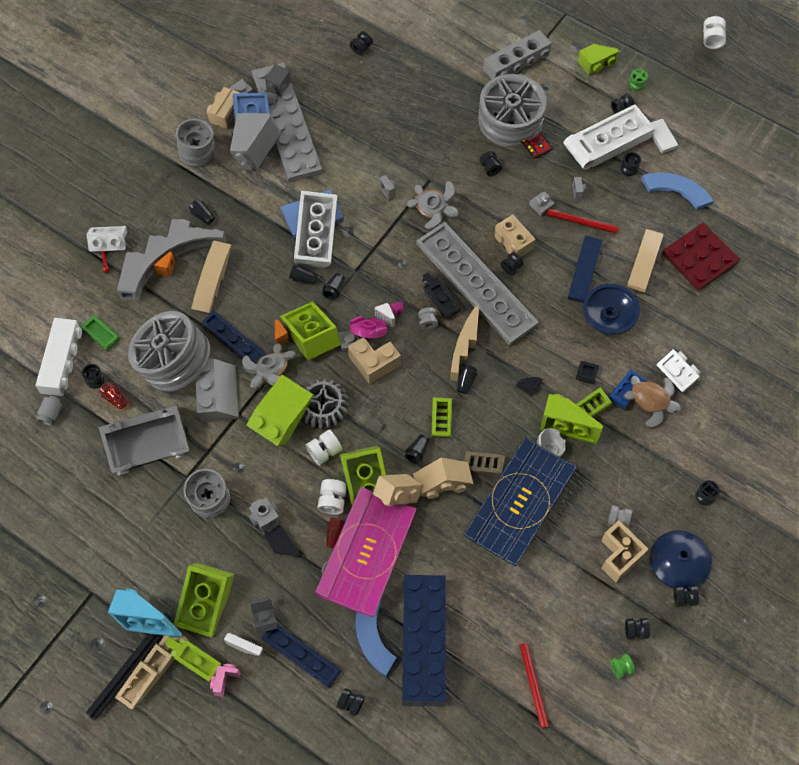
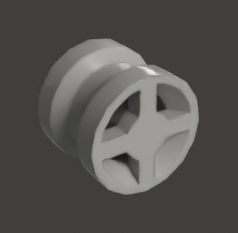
(428, 318)

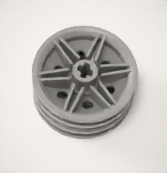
(513, 99)
(175, 345)

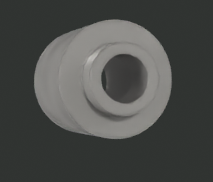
(49, 410)

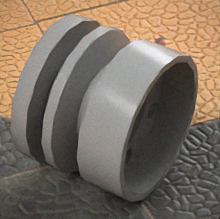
(195, 142)
(202, 483)

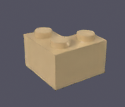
(374, 363)
(444, 476)
(626, 551)

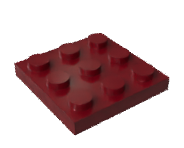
(700, 256)

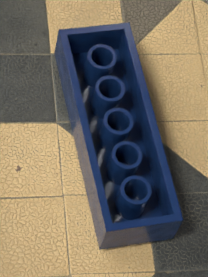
(424, 641)

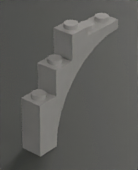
(180, 239)

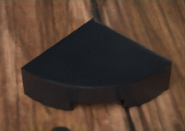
(529, 385)

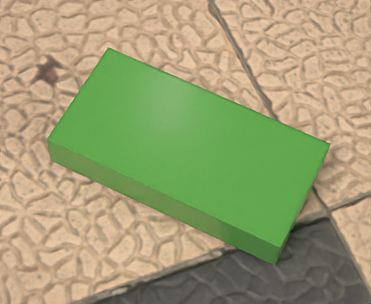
(100, 333)

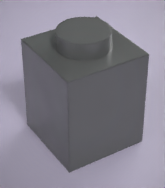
(278, 80)

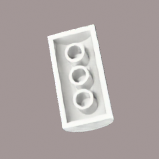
(315, 229)

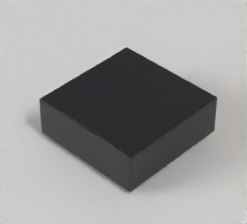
(587, 372)

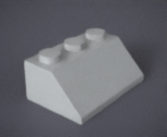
(217, 392)

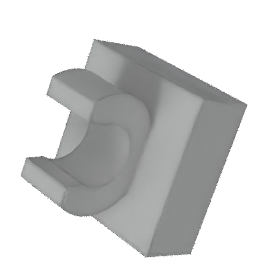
(542, 203)

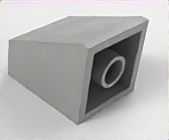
(253, 138)

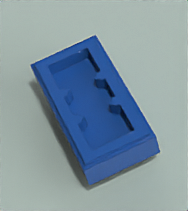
(623, 387)

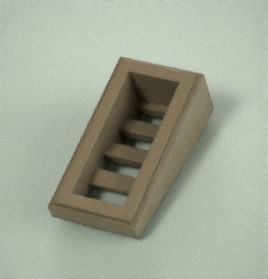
(492, 458)

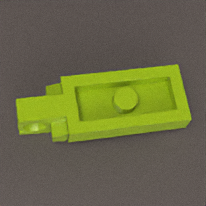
(193, 657)

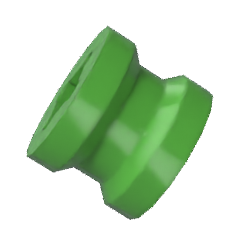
(638, 79)
(622, 666)

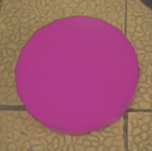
(368, 328)

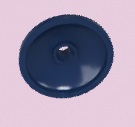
(611, 300)
(672, 568)

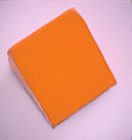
(165, 265)
(281, 334)

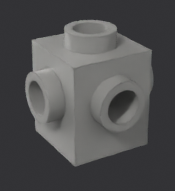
(264, 514)

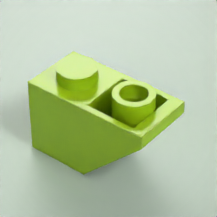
(597, 57)

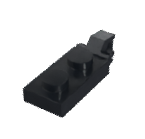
(440, 296)

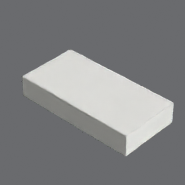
(663, 137)

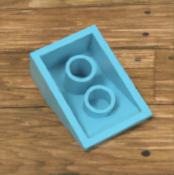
(140, 616)

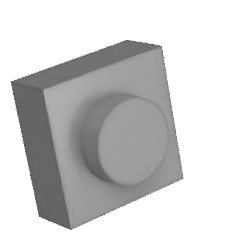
(242, 87)
(387, 187)
(578, 189)
(346, 339)

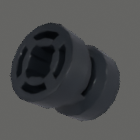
(361, 42)
(620, 104)
(490, 162)
(630, 164)
(93, 376)
(703, 494)
(686, 595)
(637, 629)
(350, 702)

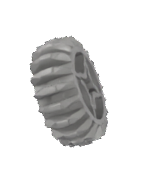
(337, 406)

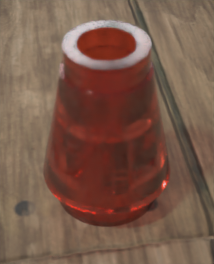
(113, 395)
(334, 529)

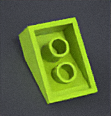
(311, 330)
(280, 411)
(570, 420)
(362, 469)
(203, 598)

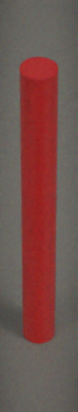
(583, 221)
(534, 685)

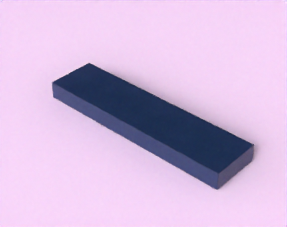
(585, 269)
(232, 337)
(302, 655)

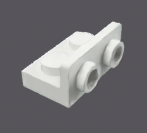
(106, 238)
(678, 370)

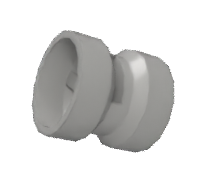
(622, 515)

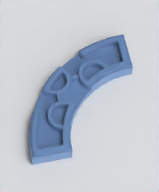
(671, 182)
(371, 644)

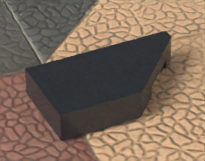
(280, 542)

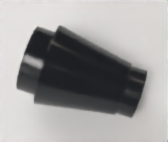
(201, 211)
(302, 274)
(333, 287)
(466, 377)
(417, 449)

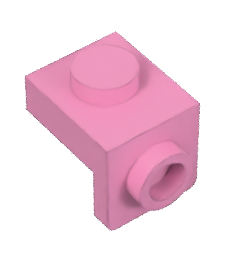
(219, 681)

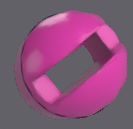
(397, 308)

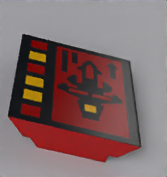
(537, 146)

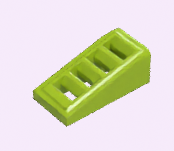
(592, 397)
(441, 402)

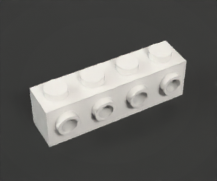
(58, 357)

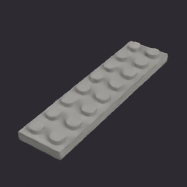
(295, 141)
(477, 283)

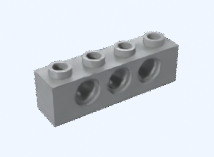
(518, 55)

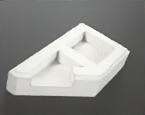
(242, 645)

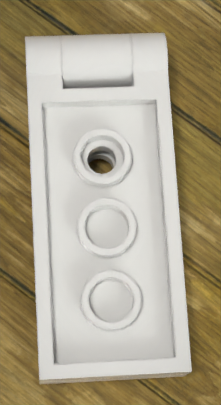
(609, 137)

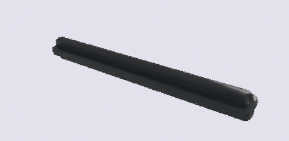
(124, 673)

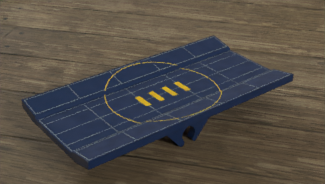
(519, 501)

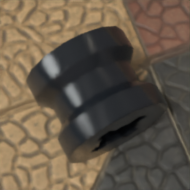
(512, 263)

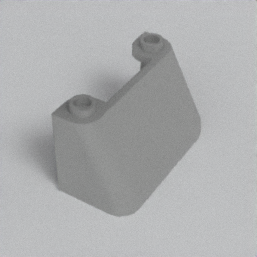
(144, 439)

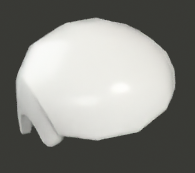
(552, 441)

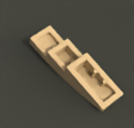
(645, 260)
(211, 277)
(466, 340)
(147, 674)

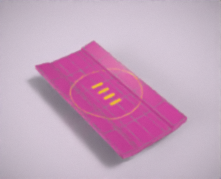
(365, 553)

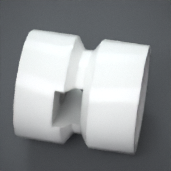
(714, 32)
(328, 442)
(332, 497)

